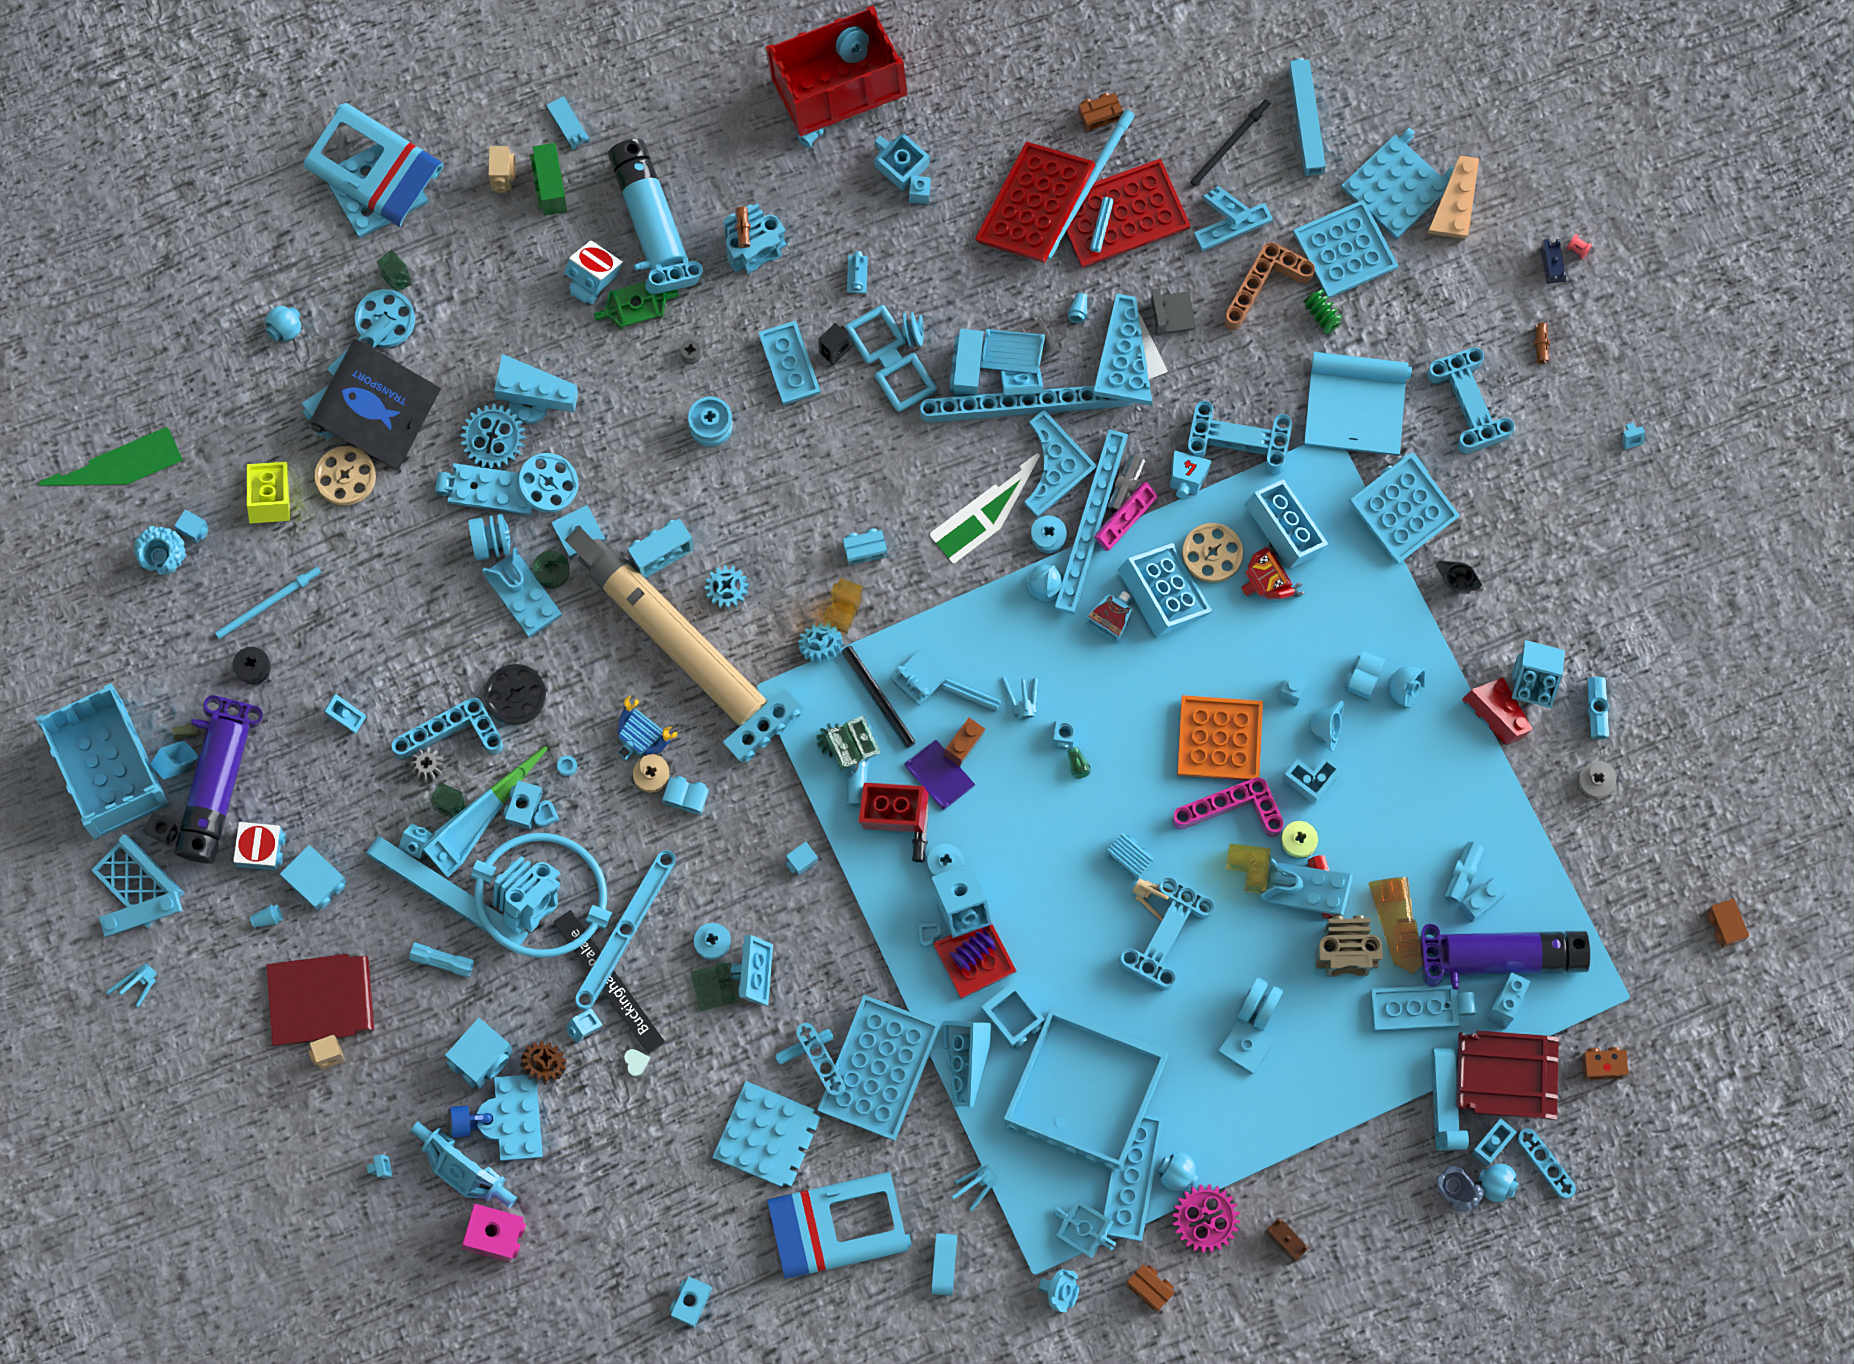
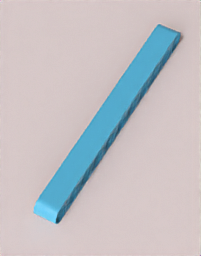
(1018, 407)

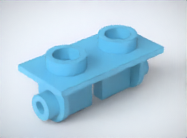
(857, 273)

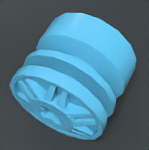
(489, 537)

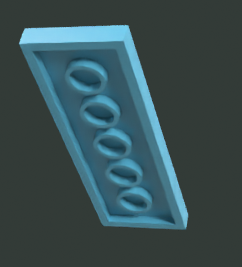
(1131, 1186)

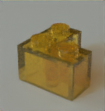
(845, 604)
(1253, 861)

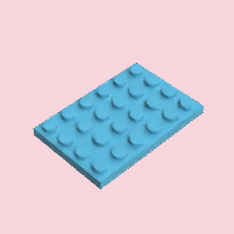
(880, 1067)

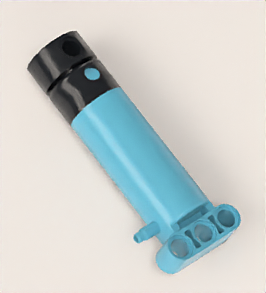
(652, 219)

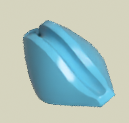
(1327, 724)

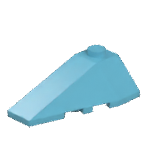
(967, 1053)

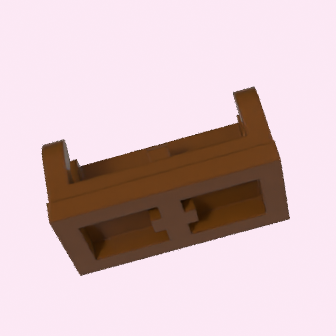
(1286, 1240)

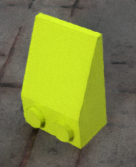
(268, 492)

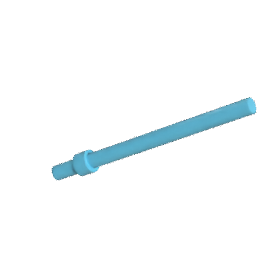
(301, 581)

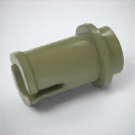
(185, 731)

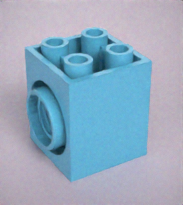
(1537, 674)
(961, 900)
(479, 1054)

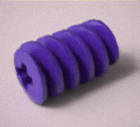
(973, 950)

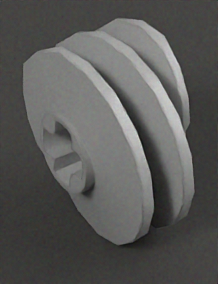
(1593, 771)

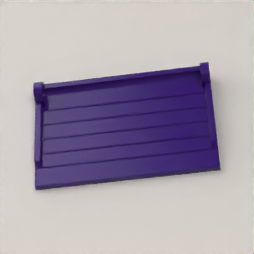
(939, 775)

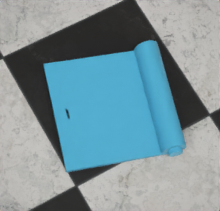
(1356, 403)

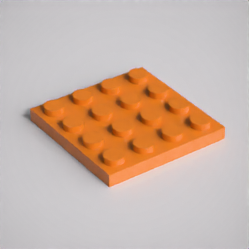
(1219, 738)

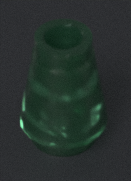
(1079, 766)

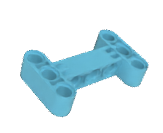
(1470, 400)
(1240, 437)
(1166, 933)

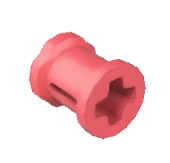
(1579, 246)

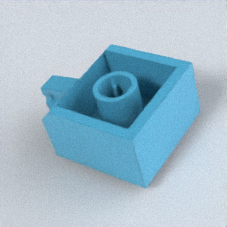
(900, 150)

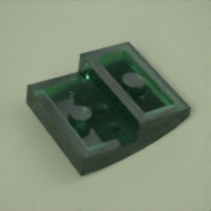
(852, 743)

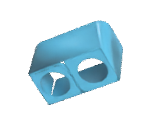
(179, 753)

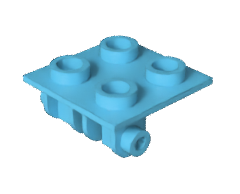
(919, 677)

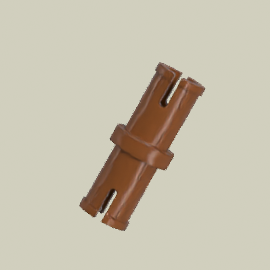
(742, 227)
(1542, 343)

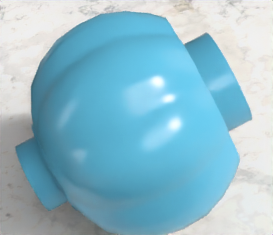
(283, 322)
(1178, 1171)
(1498, 1182)

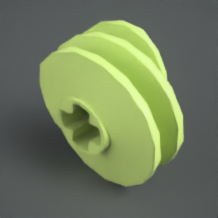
(1293, 847)

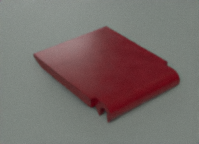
(319, 998)
(1508, 1074)

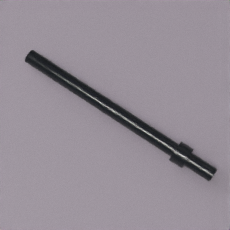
(1253, 117)

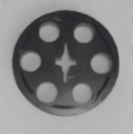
(516, 685)

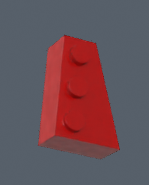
(1499, 710)

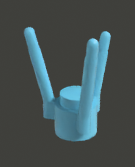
(1025, 708)
(142, 974)
(983, 1175)

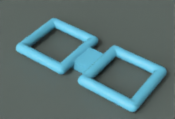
(890, 358)

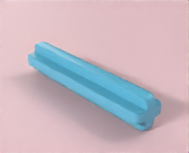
(1101, 224)
(971, 694)
(797, 1049)

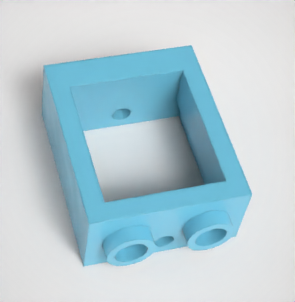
(1509, 1000)
(1020, 1039)

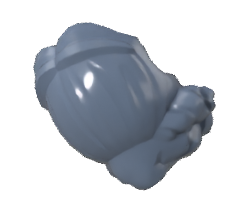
(1459, 1189)

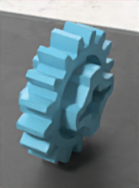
(720, 581)
(820, 642)

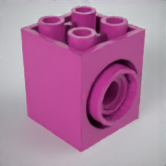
(506, 1228)

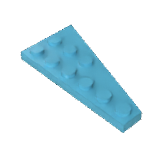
(1123, 360)

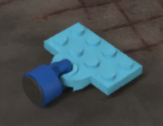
(507, 1118)

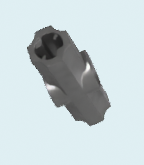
(1126, 482)

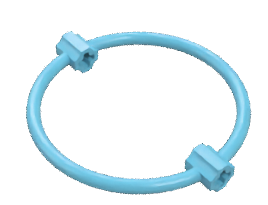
(484, 872)

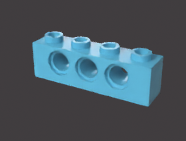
(766, 714)

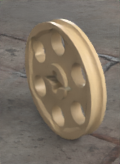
(345, 484)
(1212, 561)

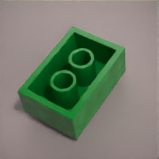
(548, 179)

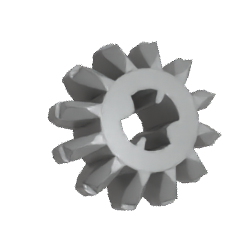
(421, 761)

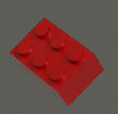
(893, 807)

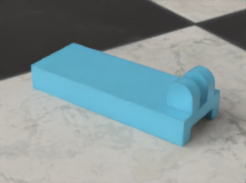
(567, 122)

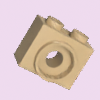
(501, 168)

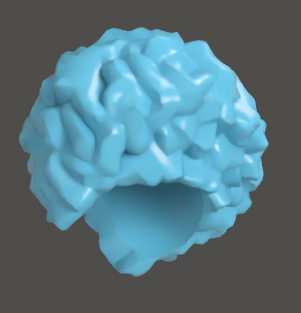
(159, 550)

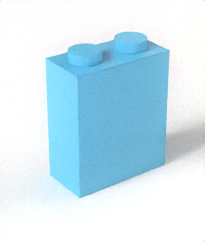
(313, 878)

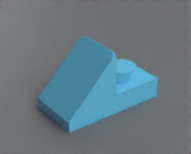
(344, 713)

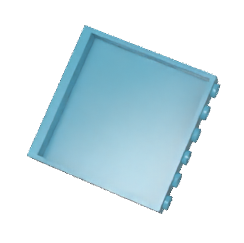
(1093, 1080)

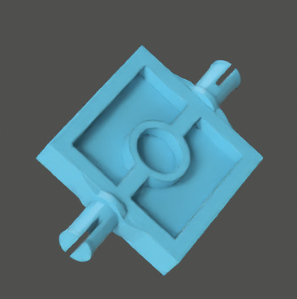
(1084, 1228)

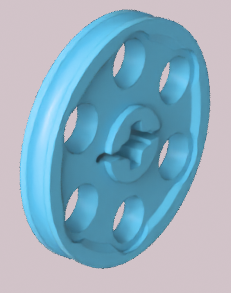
(391, 311)
(542, 475)

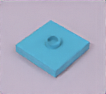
(1021, 383)
(567, 524)
(1246, 1045)

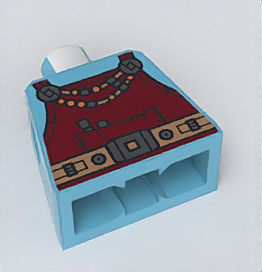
(1111, 615)

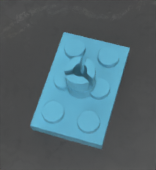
(754, 970)

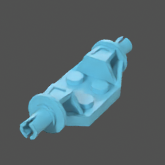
(459, 1170)

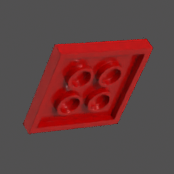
(985, 973)

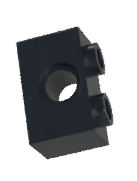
(834, 343)

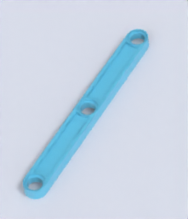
(618, 942)

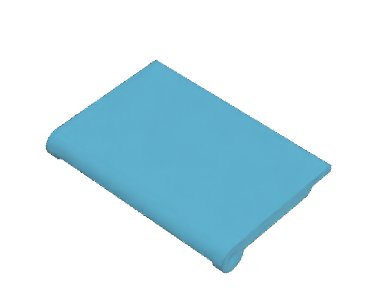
(1012, 351)

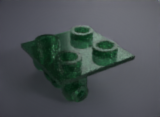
(715, 986)

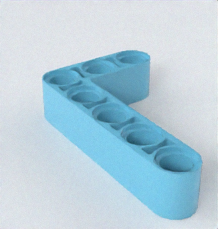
(450, 728)
(1444, 1100)

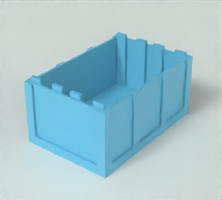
(103, 762)

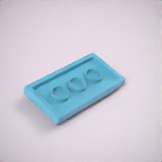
(789, 362)

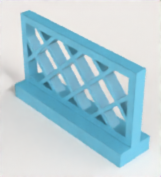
(146, 865)

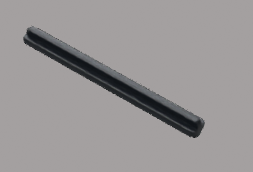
(878, 696)

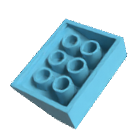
(1164, 589)

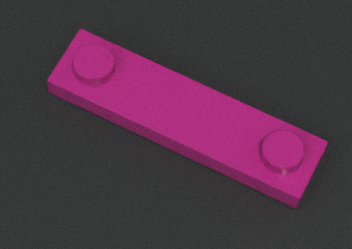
(1125, 516)

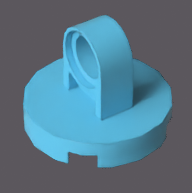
(1061, 1290)

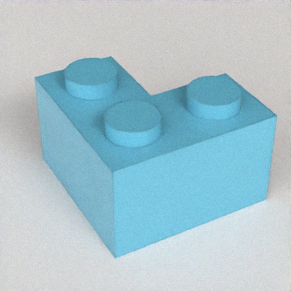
(1312, 783)

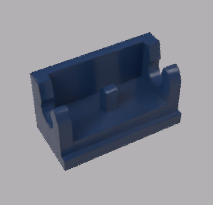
(1553, 261)

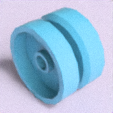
(707, 432)
(1259, 1003)

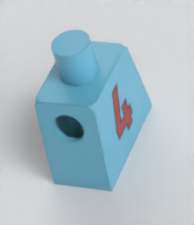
(1188, 473)

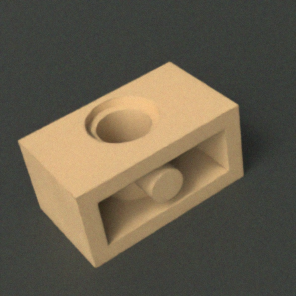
(326, 1052)

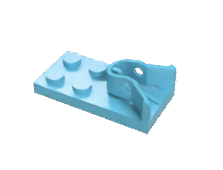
(522, 594)
(1307, 888)

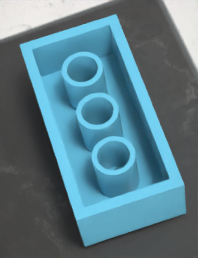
(1286, 524)

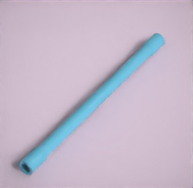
(1121, 126)

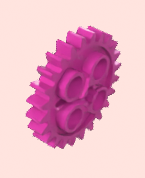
(1198, 1200)

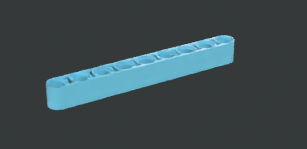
(438, 887)

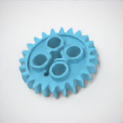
(510, 441)

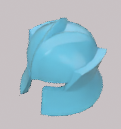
(1044, 582)

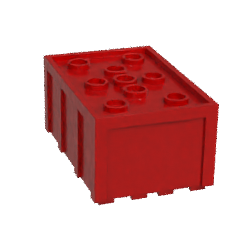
(824, 88)

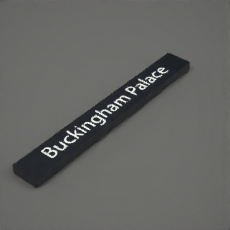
(614, 988)

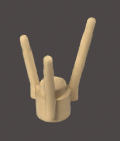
(1144, 889)

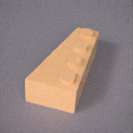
(1456, 204)

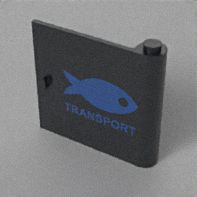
(374, 404)

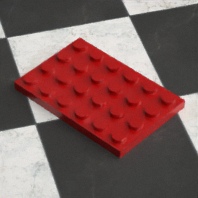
(1035, 202)
(1141, 213)

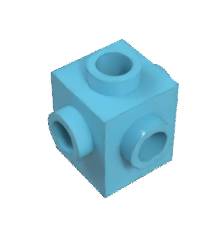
(413, 839)

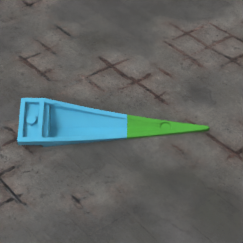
(458, 836)

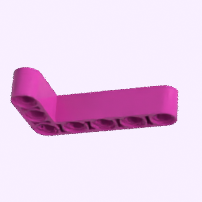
(1231, 803)

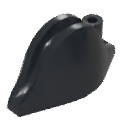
(1459, 576)

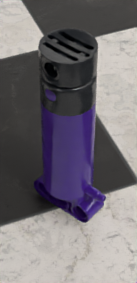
(214, 777)
(1501, 953)

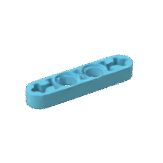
(823, 1058)
(1549, 1161)

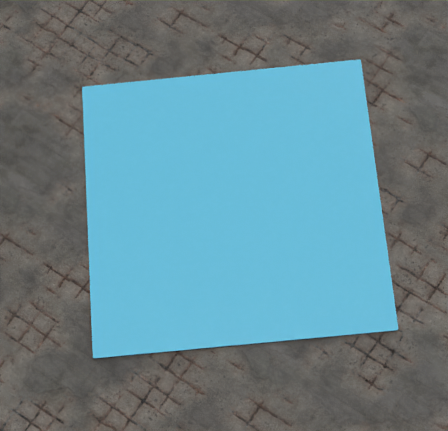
(1038, 839)

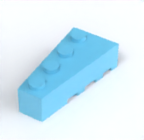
(531, 386)

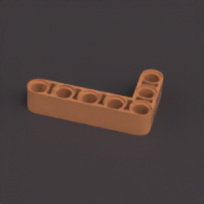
(1259, 279)

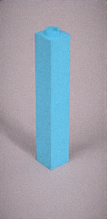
(1306, 117)

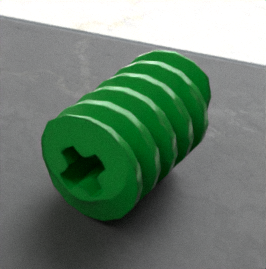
(1322, 311)

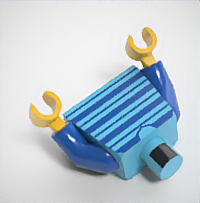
(640, 733)

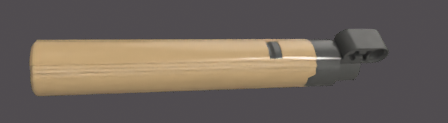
(668, 628)

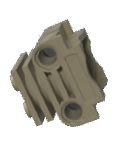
(1348, 945)

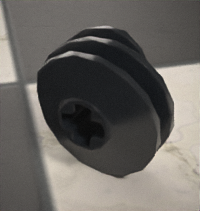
(251, 675)

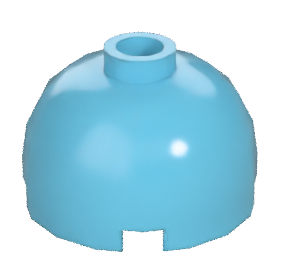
(1406, 684)

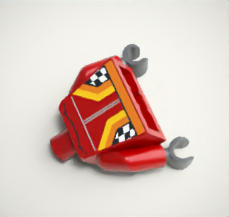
(1269, 577)

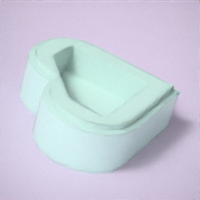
(636, 1062)

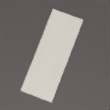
(1153, 359)

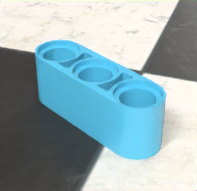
(944, 1264)

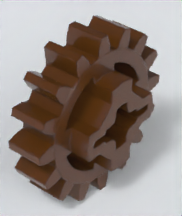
(543, 1060)

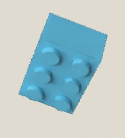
(966, 362)
(660, 548)

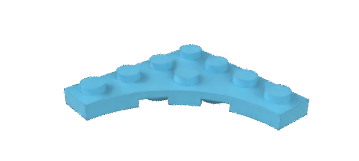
(1063, 464)

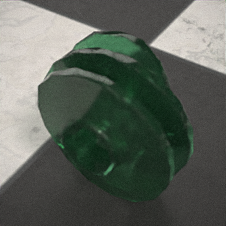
(541, 569)

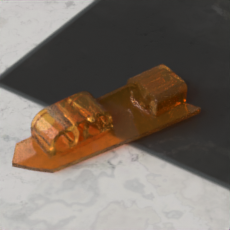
(1396, 918)

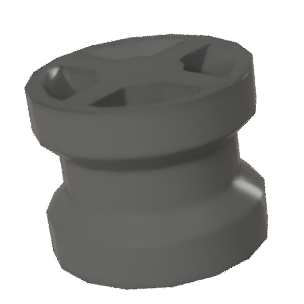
(691, 356)

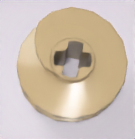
(657, 766)

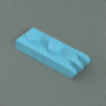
(1227, 205)

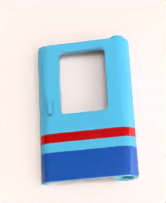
(394, 179)
(807, 1230)

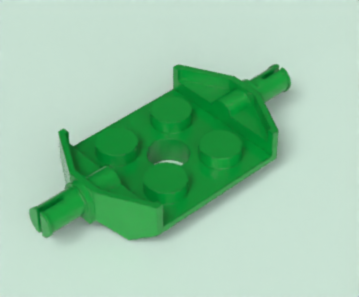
(623, 313)

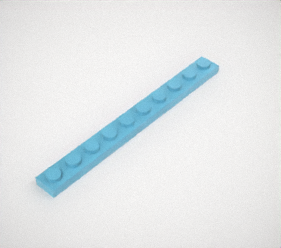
(1091, 522)

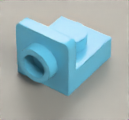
(583, 1025)

